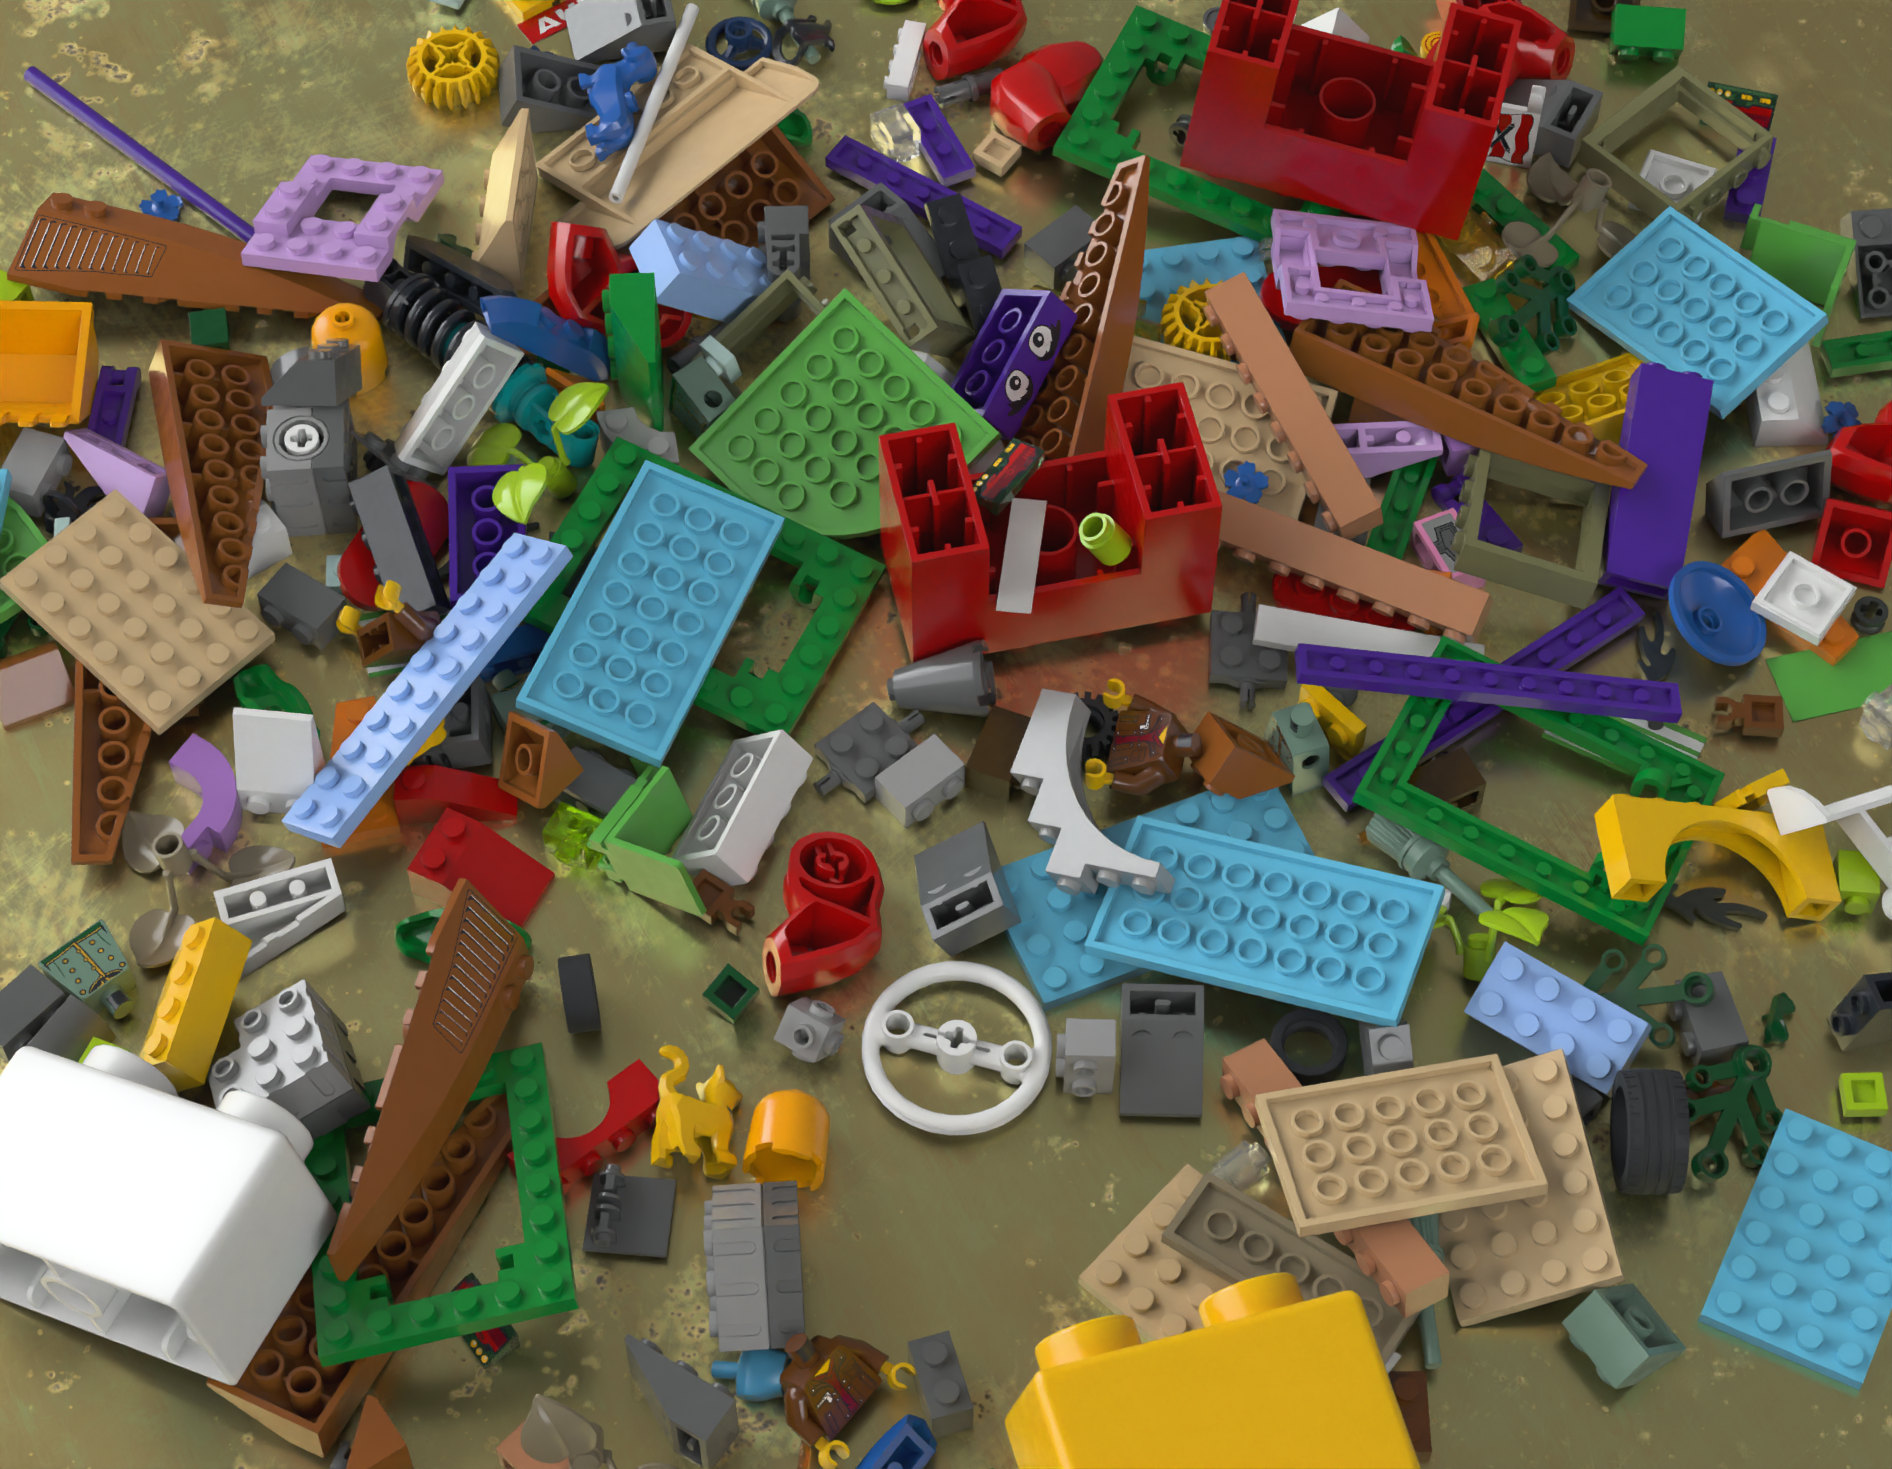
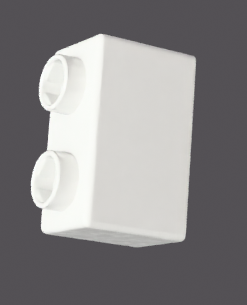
(151, 1209)

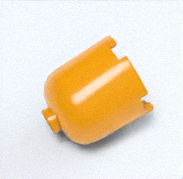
(361, 329)
(788, 1139)

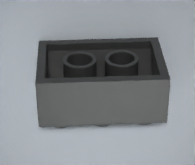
(319, 378)
(1769, 494)

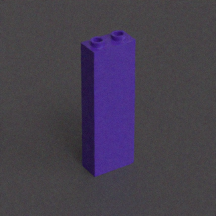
(1652, 521)

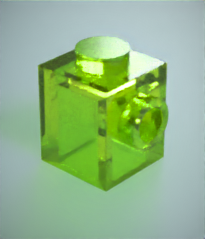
(569, 833)

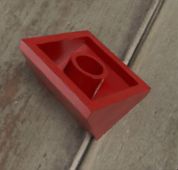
(1854, 542)

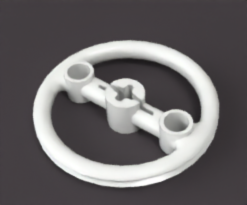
(958, 1060)

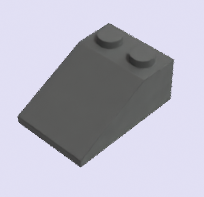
(547, 87)

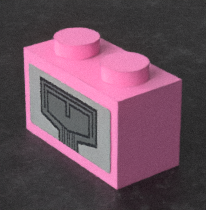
(1432, 544)

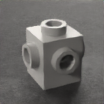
(810, 1029)

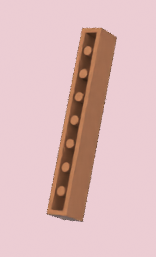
(1293, 407)
(1352, 570)
(1390, 1252)

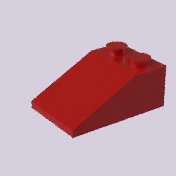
(491, 863)

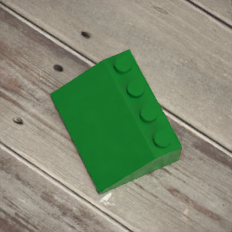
(636, 344)

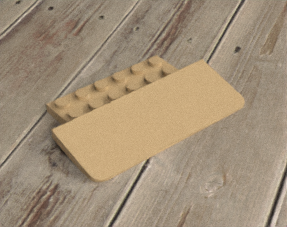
(701, 127)

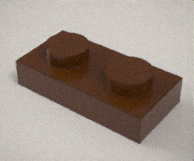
(1412, 1397)

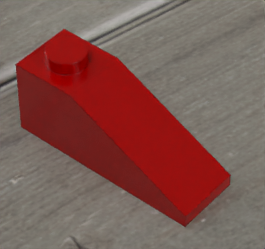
(427, 791)

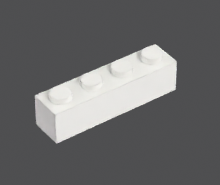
(906, 60)

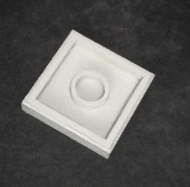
(1674, 175)
(1803, 598)

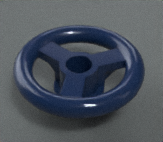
(740, 39)

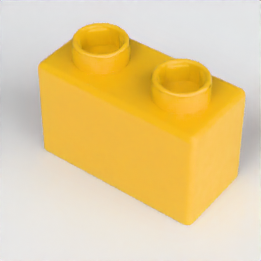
(1250, 1390)

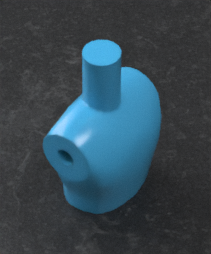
(755, 1373)

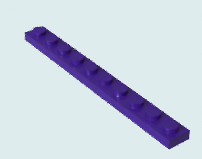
(1553, 651)
(1487, 683)

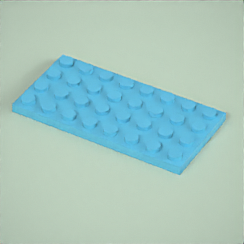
(650, 614)
(1058, 923)
(1271, 923)

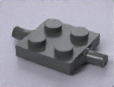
(1238, 661)
(864, 749)

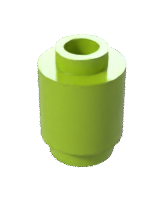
(1105, 538)

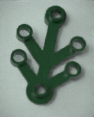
(1557, 287)
(1630, 997)
(1733, 1109)

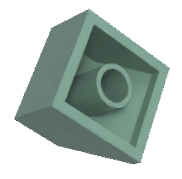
(1622, 1335)

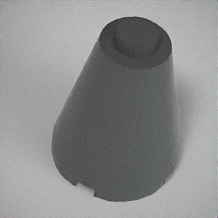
(947, 682)

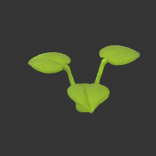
(521, 489)
(1516, 921)

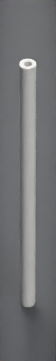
(653, 104)

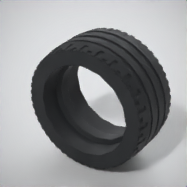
(1649, 1131)

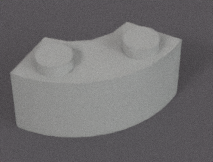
(627, 426)

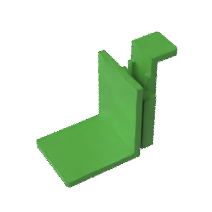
(1801, 258)
(641, 833)

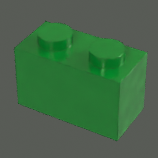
(1647, 32)

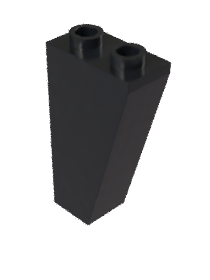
(1864, 1013)

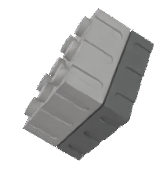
(310, 468)
(297, 1058)
(754, 1265)

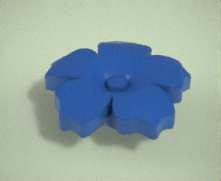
(162, 205)
(1839, 416)
(1246, 482)

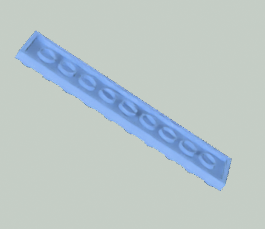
(426, 690)

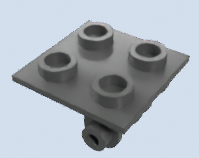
(383, 453)
(629, 1214)

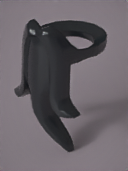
(806, 34)
(68, 504)

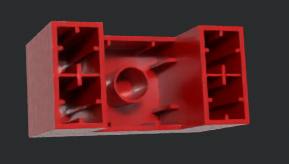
(1352, 117)
(950, 550)

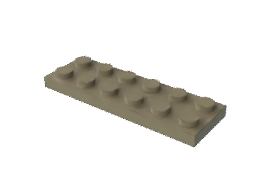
(1247, 1240)

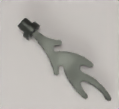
(1655, 663)
(1702, 903)

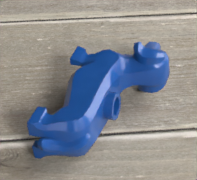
(614, 100)

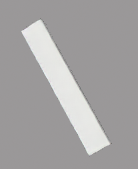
(1286, 628)

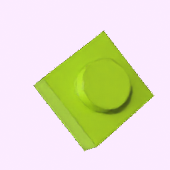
(1863, 1094)

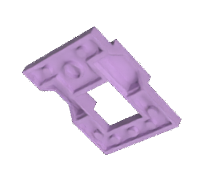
(296, 241)
(1392, 249)

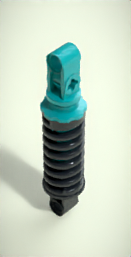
(419, 315)

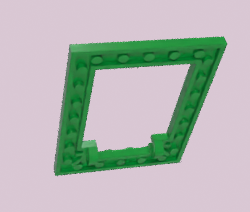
(1093, 140)
(840, 574)
(1657, 767)
(533, 1275)

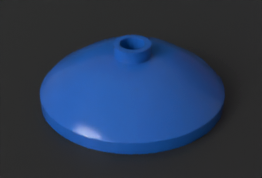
(1715, 613)

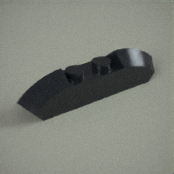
(455, 272)

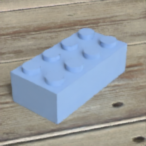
(700, 270)
(1554, 1012)

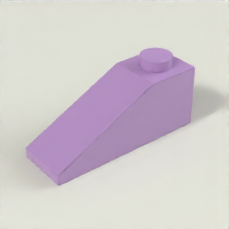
(1388, 445)
(121, 469)

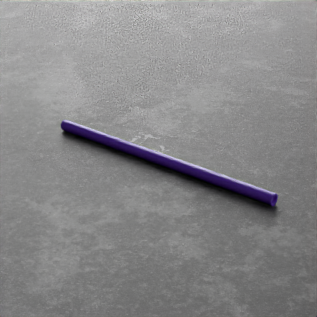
(139, 154)

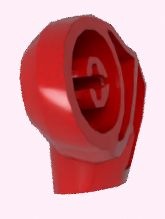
(972, 35)
(1541, 48)
(1042, 91)
(579, 271)
(1864, 459)
(833, 913)

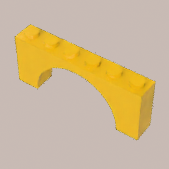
(1639, 831)

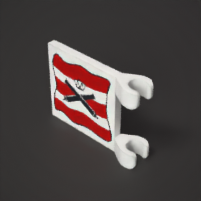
(1517, 131)

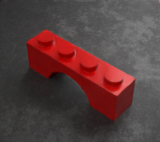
(631, 1112)

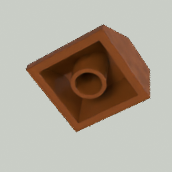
(1237, 760)

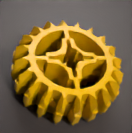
(454, 77)
(1187, 309)

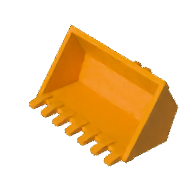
(47, 362)

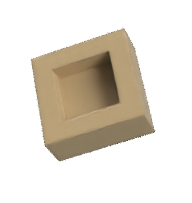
(997, 153)

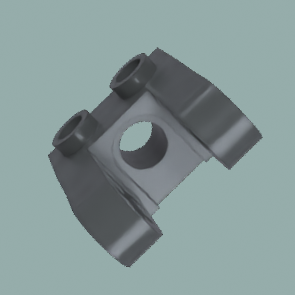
(786, 247)
(468, 732)

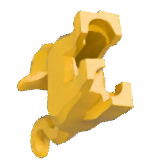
(690, 1123)

